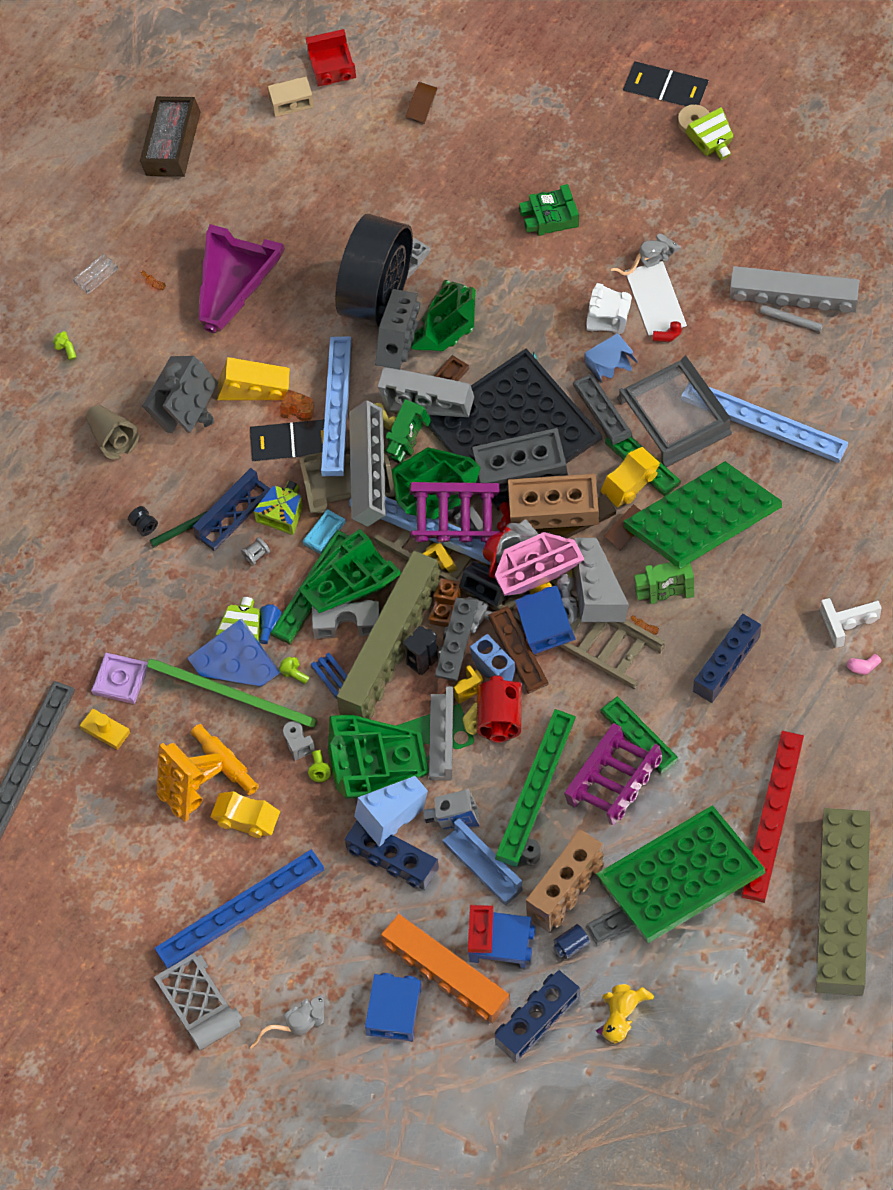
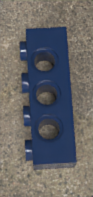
(727, 658)
(405, 853)
(517, 1045)

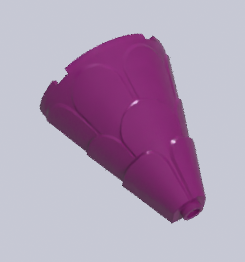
(232, 274)

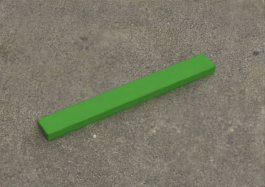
(233, 693)

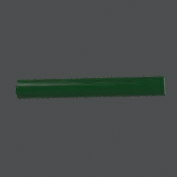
(175, 531)

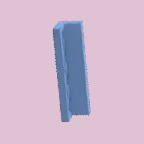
(482, 863)

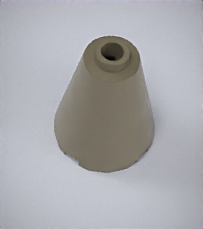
(112, 432)

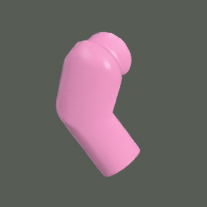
(863, 666)

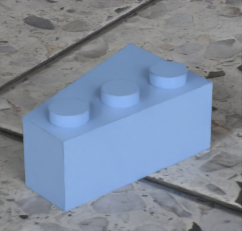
(390, 808)

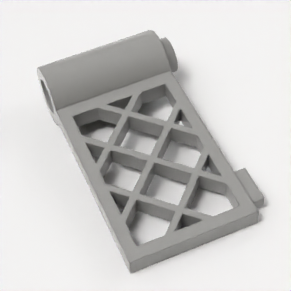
(207, 1027)

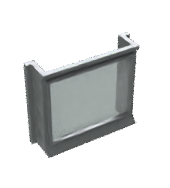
(677, 411)

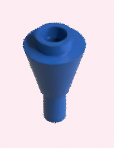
(268, 616)

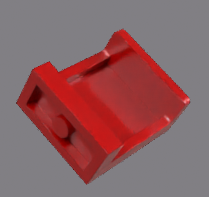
(330, 57)

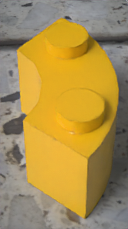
(630, 477)
(245, 814)

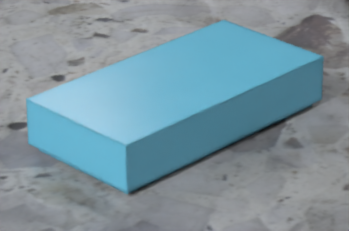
(323, 531)

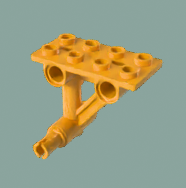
(181, 776)

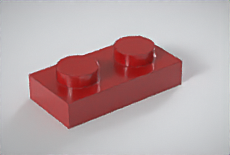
(480, 929)

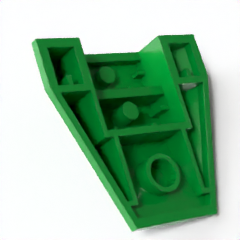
(435, 467)
(348, 574)
(372, 754)

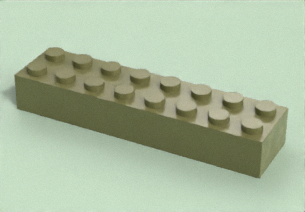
(386, 640)
(843, 902)

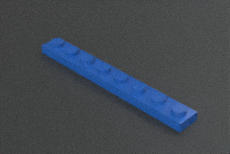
(239, 909)

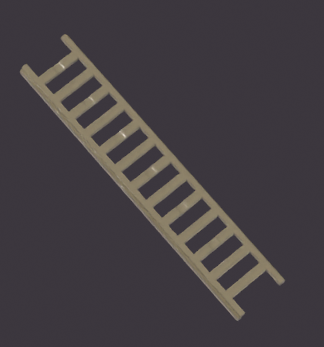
(642, 636)

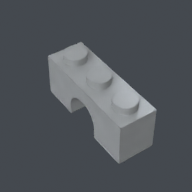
(363, 614)

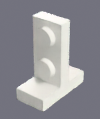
(847, 619)

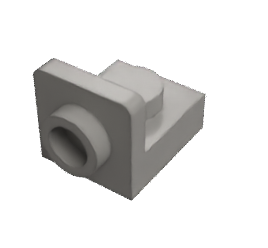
(476, 523)

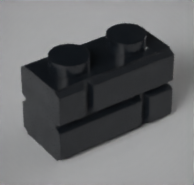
(480, 584)
(421, 650)

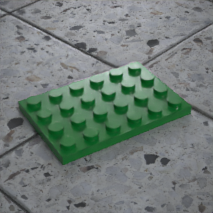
(702, 514)
(680, 873)

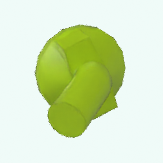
(62, 341)
(288, 668)
(319, 770)

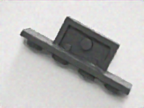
(456, 639)

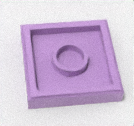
(120, 678)

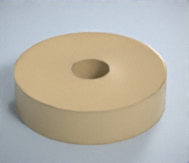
(689, 113)

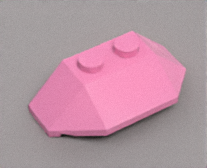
(536, 562)

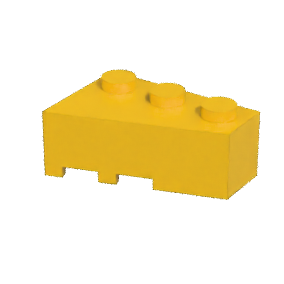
(252, 381)

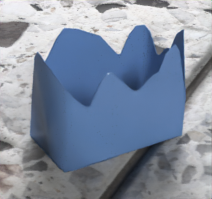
(608, 355)
(486, 667)

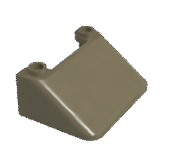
(332, 488)

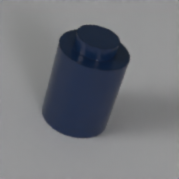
(571, 942)

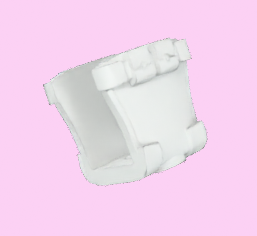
(608, 310)

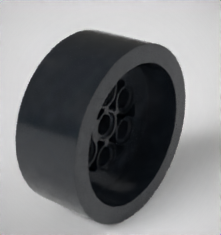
(373, 266)

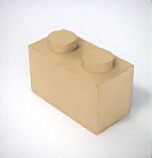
(290, 96)

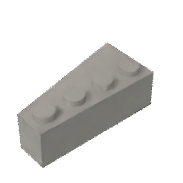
(434, 393)
(597, 587)

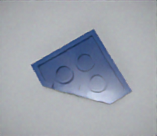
(235, 657)

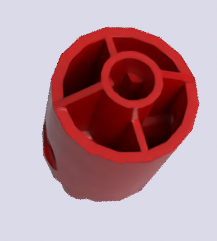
(499, 709)

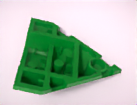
(446, 318)

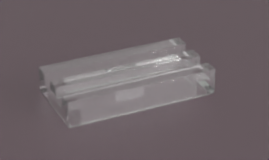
(92, 271)

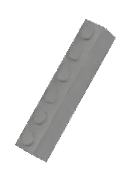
(794, 289)
(367, 463)

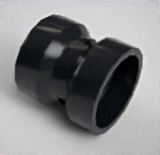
(142, 520)

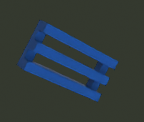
(323, 662)

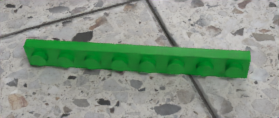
(535, 788)

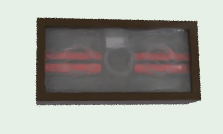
(170, 136)

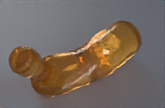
(152, 281)
(641, 623)

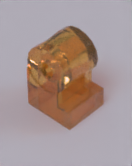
(297, 405)

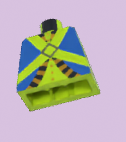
(280, 508)

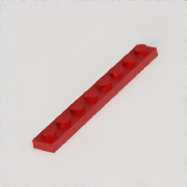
(774, 812)

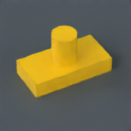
(105, 729)

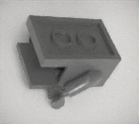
(181, 394)

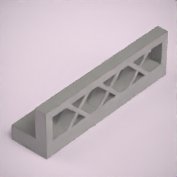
(441, 736)

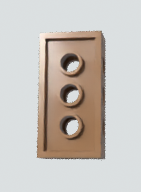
(554, 501)
(565, 881)

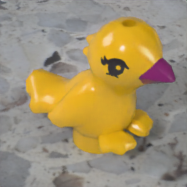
(621, 1004)

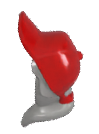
(498, 542)

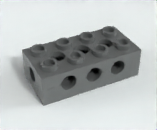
(397, 329)
(520, 458)

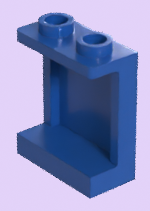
(545, 619)
(509, 940)
(393, 1007)

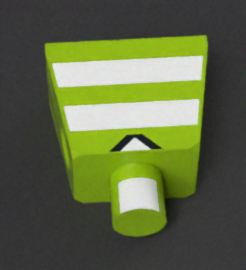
(711, 134)
(245, 611)

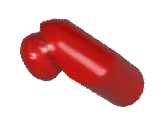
(668, 335)
(506, 519)

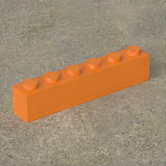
(445, 968)

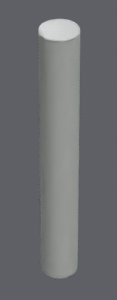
(791, 318)

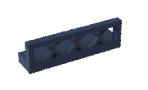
(223, 507)

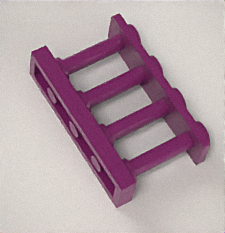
(443, 491)
(601, 757)

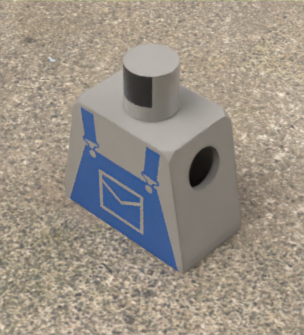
(453, 807)

